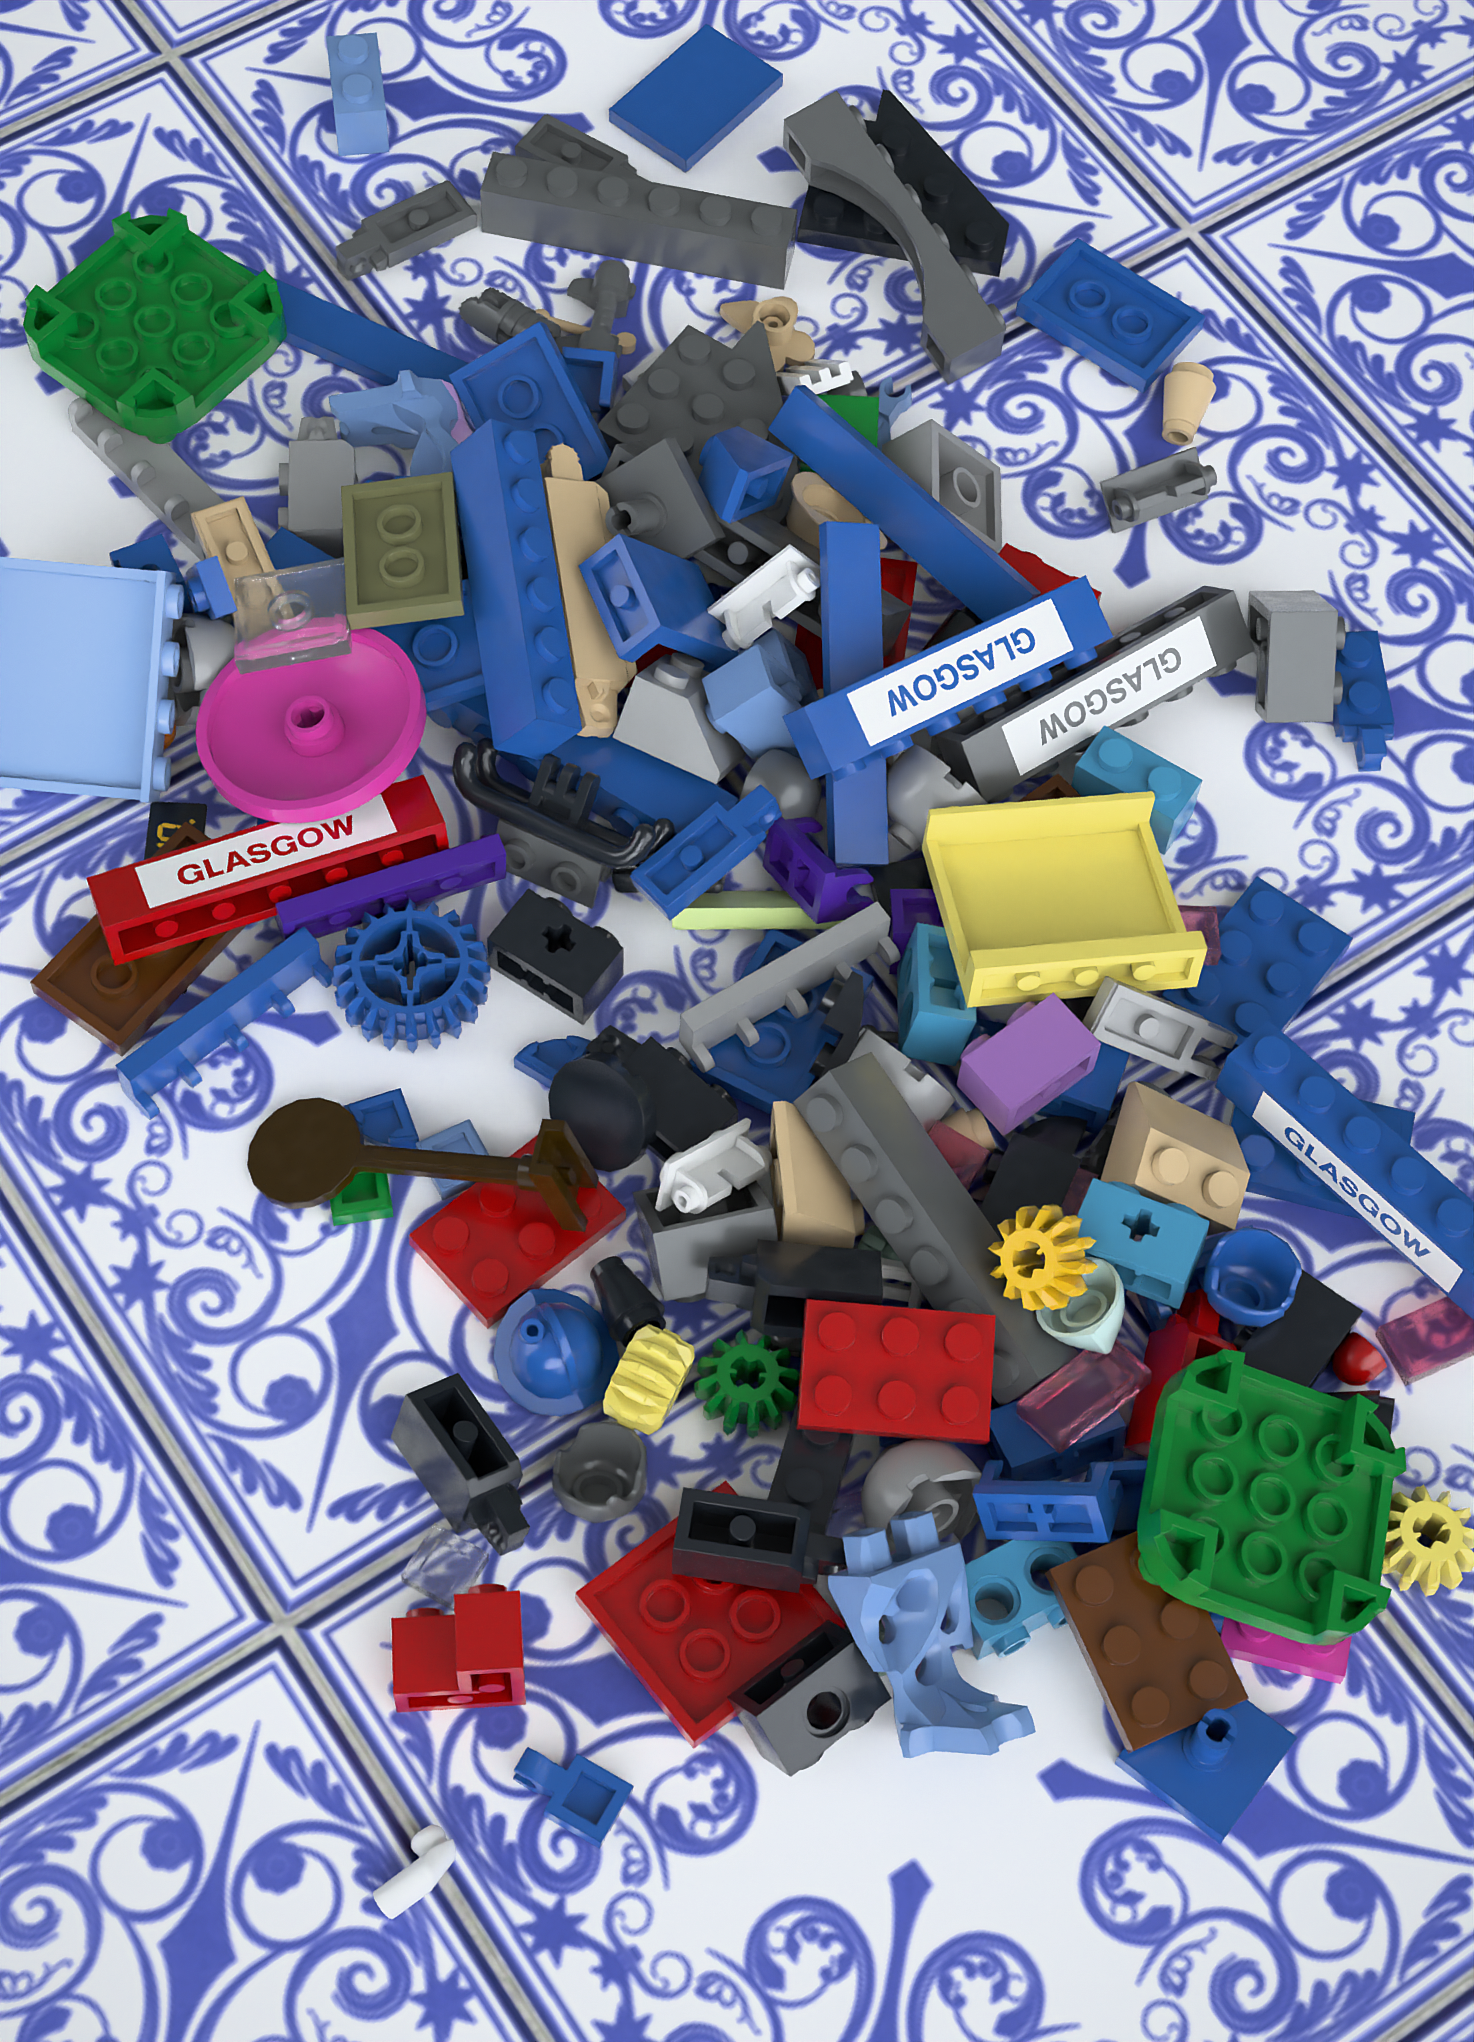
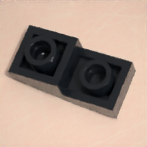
(844, 1016)

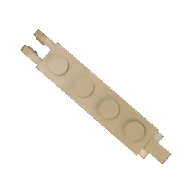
(578, 531)

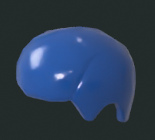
(1251, 1277)

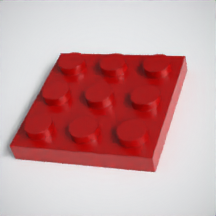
(695, 1635)

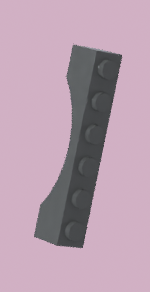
(839, 157)

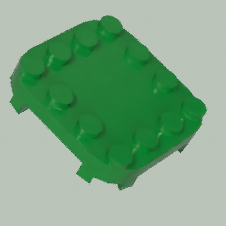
(155, 326)
(1268, 1501)

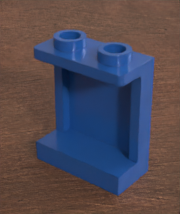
(654, 600)

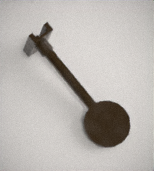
(317, 1148)

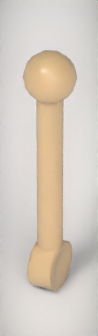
(626, 339)

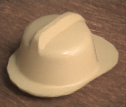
(816, 503)

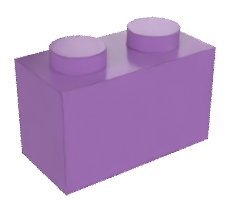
(1027, 1062)

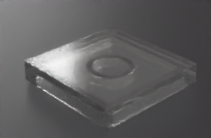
(291, 616)

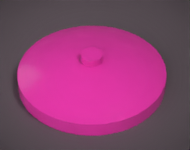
(314, 732)

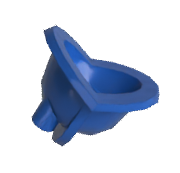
(554, 1353)

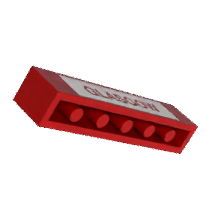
(249, 871)

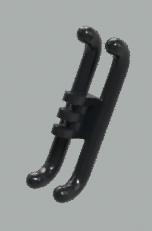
(554, 807)

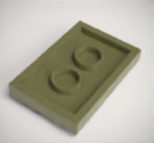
(401, 551)

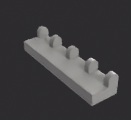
(147, 470)
(784, 982)

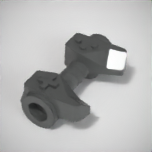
(609, 298)

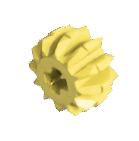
(648, 1379)
(1450, 1545)

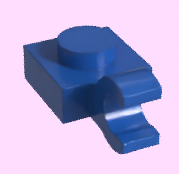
(582, 1798)

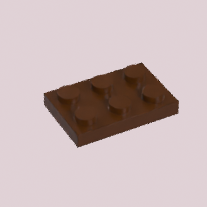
(1146, 1649)

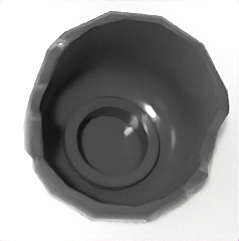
(787, 781)
(601, 1472)

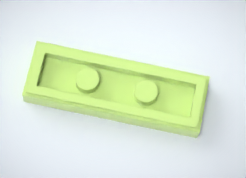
(745, 911)

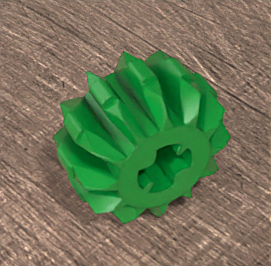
(744, 1403)

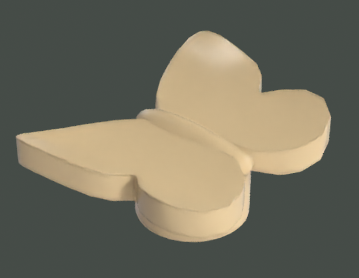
(779, 318)

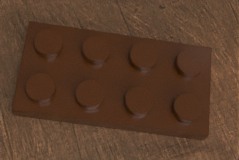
(128, 998)

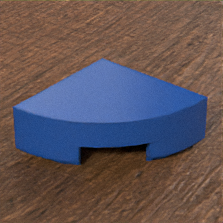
(546, 1058)
(385, 1120)

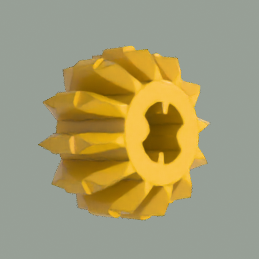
(1046, 1233)

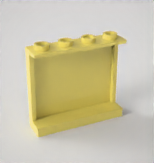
(1057, 899)

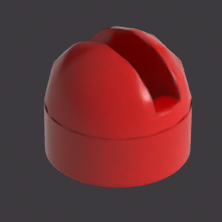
(1357, 1361)

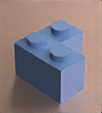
(757, 690)

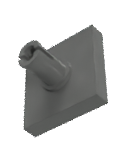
(660, 502)

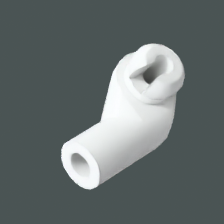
(421, 1876)

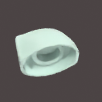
(1092, 1318)

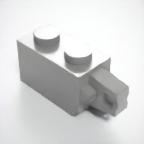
(313, 484)

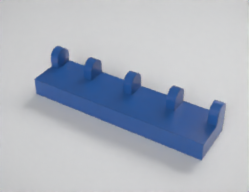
(221, 1020)

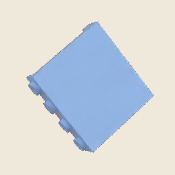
(86, 678)

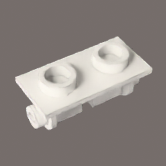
(766, 594)
(711, 1168)

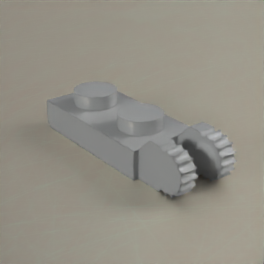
(1154, 1028)

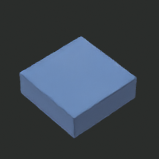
(458, 1139)

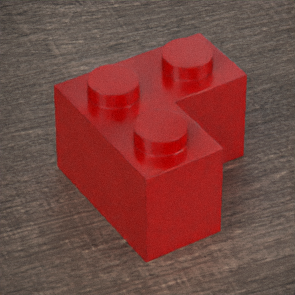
(462, 1656)

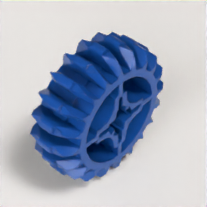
(367, 969)

